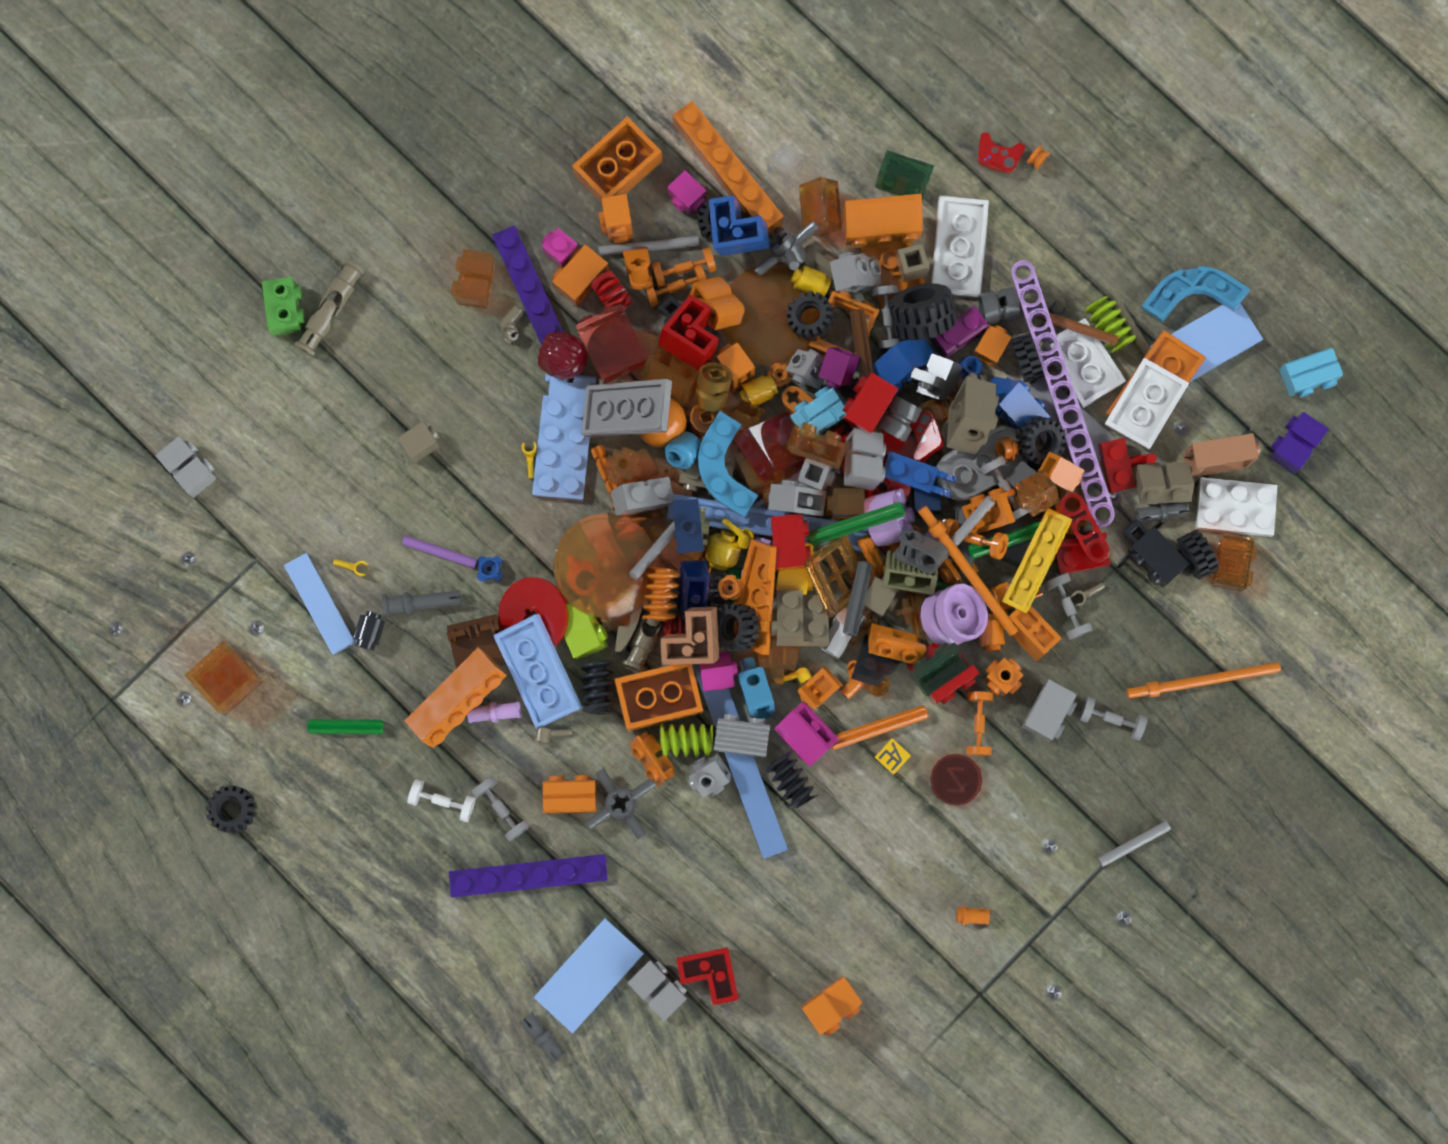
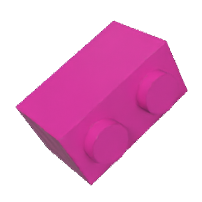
(806, 734)

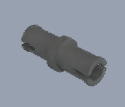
(1161, 512)
(542, 1037)

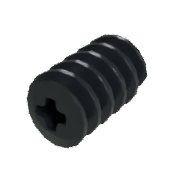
(597, 687)
(791, 781)

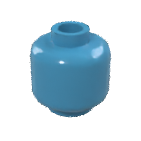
(683, 450)

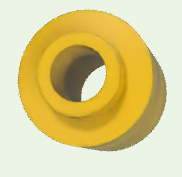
(809, 279)
(758, 390)

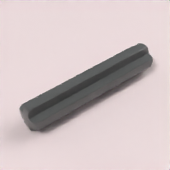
(857, 598)

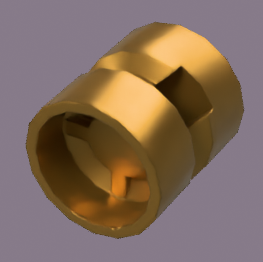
(712, 386)

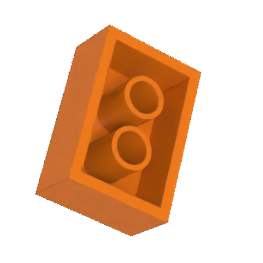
(617, 161)
(658, 696)

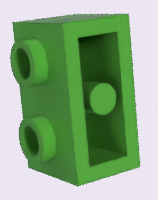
(282, 306)

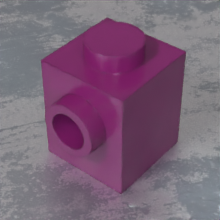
(838, 367)

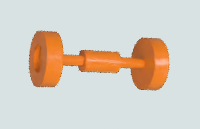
(684, 267)
(674, 286)
(997, 546)
(979, 723)

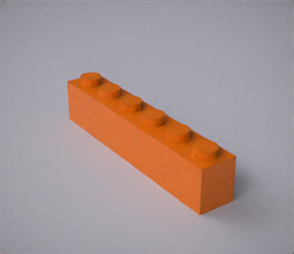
(725, 165)

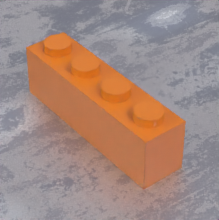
(455, 698)

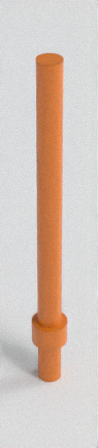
(938, 530)
(1153, 689)

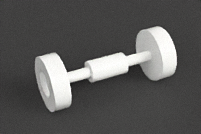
(416, 793)

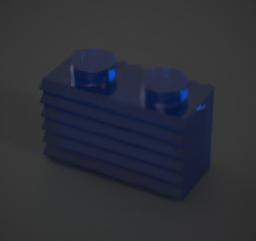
(693, 586)

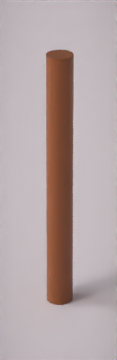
(1081, 328)

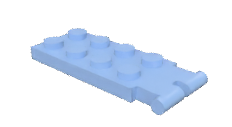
(561, 447)

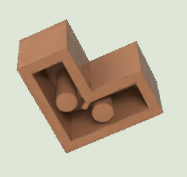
(699, 642)

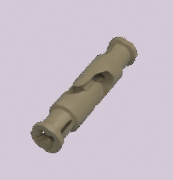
(320, 322)
(641, 643)

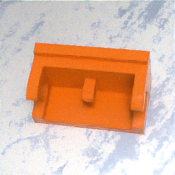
(1033, 633)

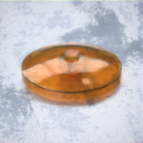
(764, 325)
(596, 562)

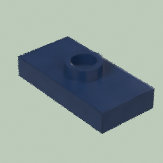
(687, 526)

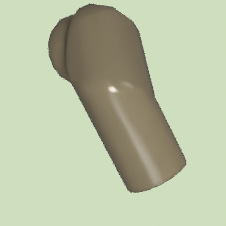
(508, 324)

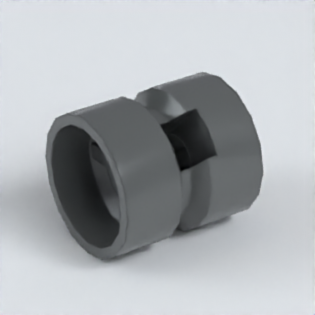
(990, 304)
(899, 417)

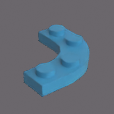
(1194, 281)
(713, 469)

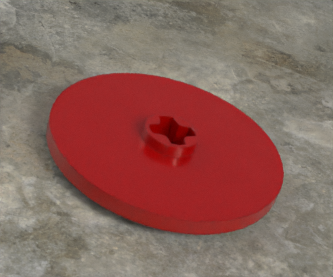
(538, 596)

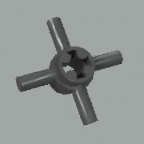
(787, 248)
(613, 794)

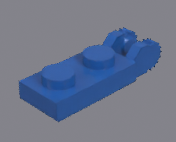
(916, 474)

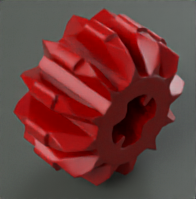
(610, 290)

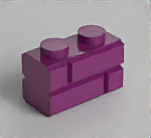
(967, 328)

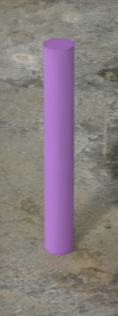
(440, 552)

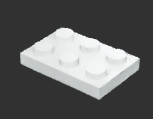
(1088, 365)
(1146, 404)
(1236, 507)

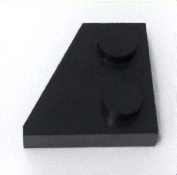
(871, 667)

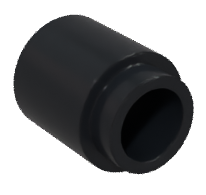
(368, 630)

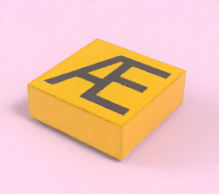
(892, 756)

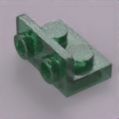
(903, 175)

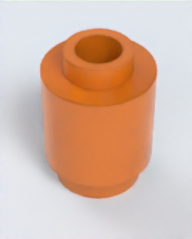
(993, 635)

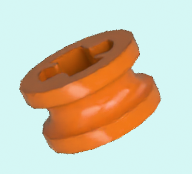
(1038, 157)

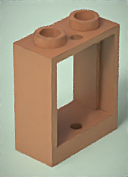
(1222, 454)

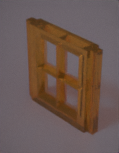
(818, 578)

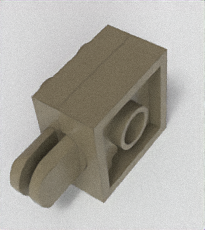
(972, 414)

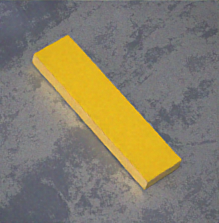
(1037, 560)

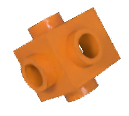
(996, 683)

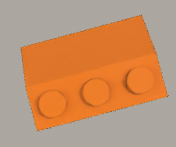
(883, 220)

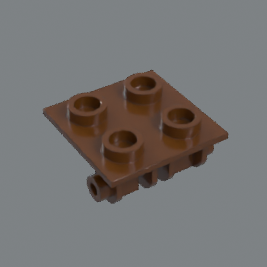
(475, 633)

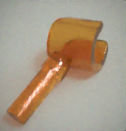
(864, 630)

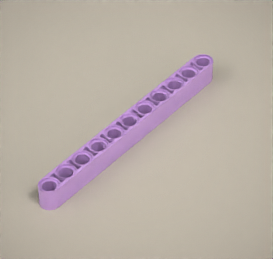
(1061, 381)

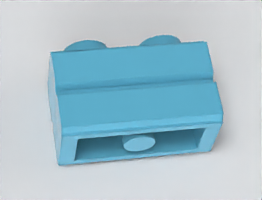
(1311, 372)
(821, 412)

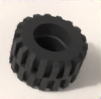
(922, 311)

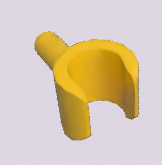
(530, 459)
(745, 535)
(351, 566)
(802, 674)

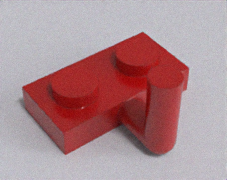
(1118, 464)

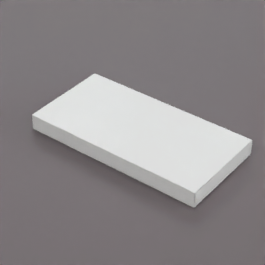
(960, 245)

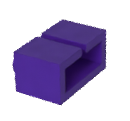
(1297, 443)

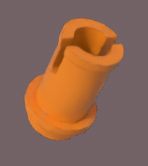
(972, 915)

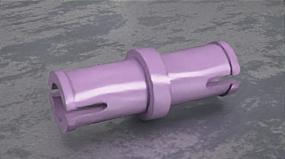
(495, 712)

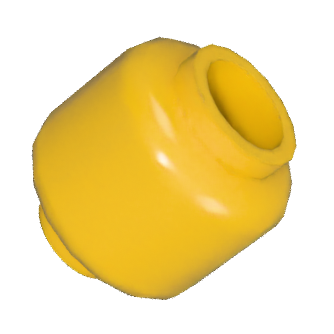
(723, 550)

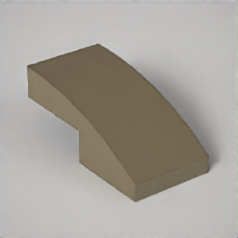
(626, 634)

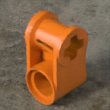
(638, 268)

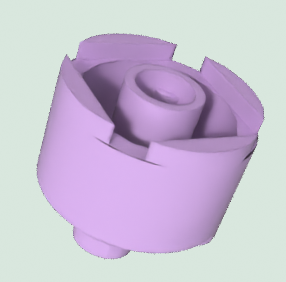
(889, 532)

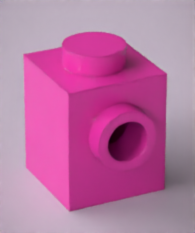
(687, 193)
(558, 247)
(719, 674)

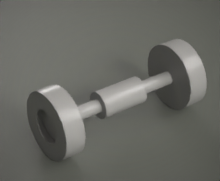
(887, 321)
(993, 466)
(1068, 606)
(1138, 726)
(500, 808)

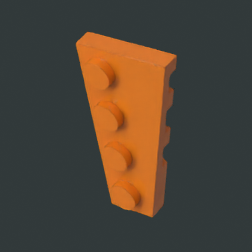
(758, 590)

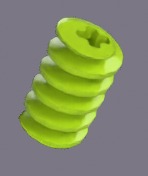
(1108, 322)
(686, 740)

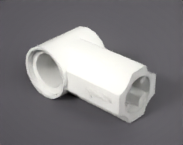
(838, 640)

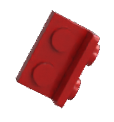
(1072, 558)

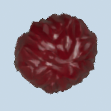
(562, 355)

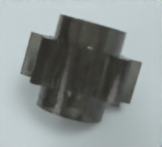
(714, 596)

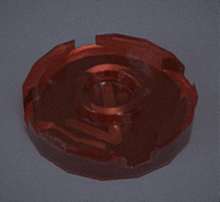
(956, 779)

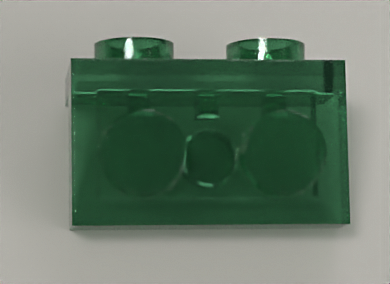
(939, 669)

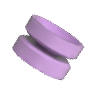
(954, 615)

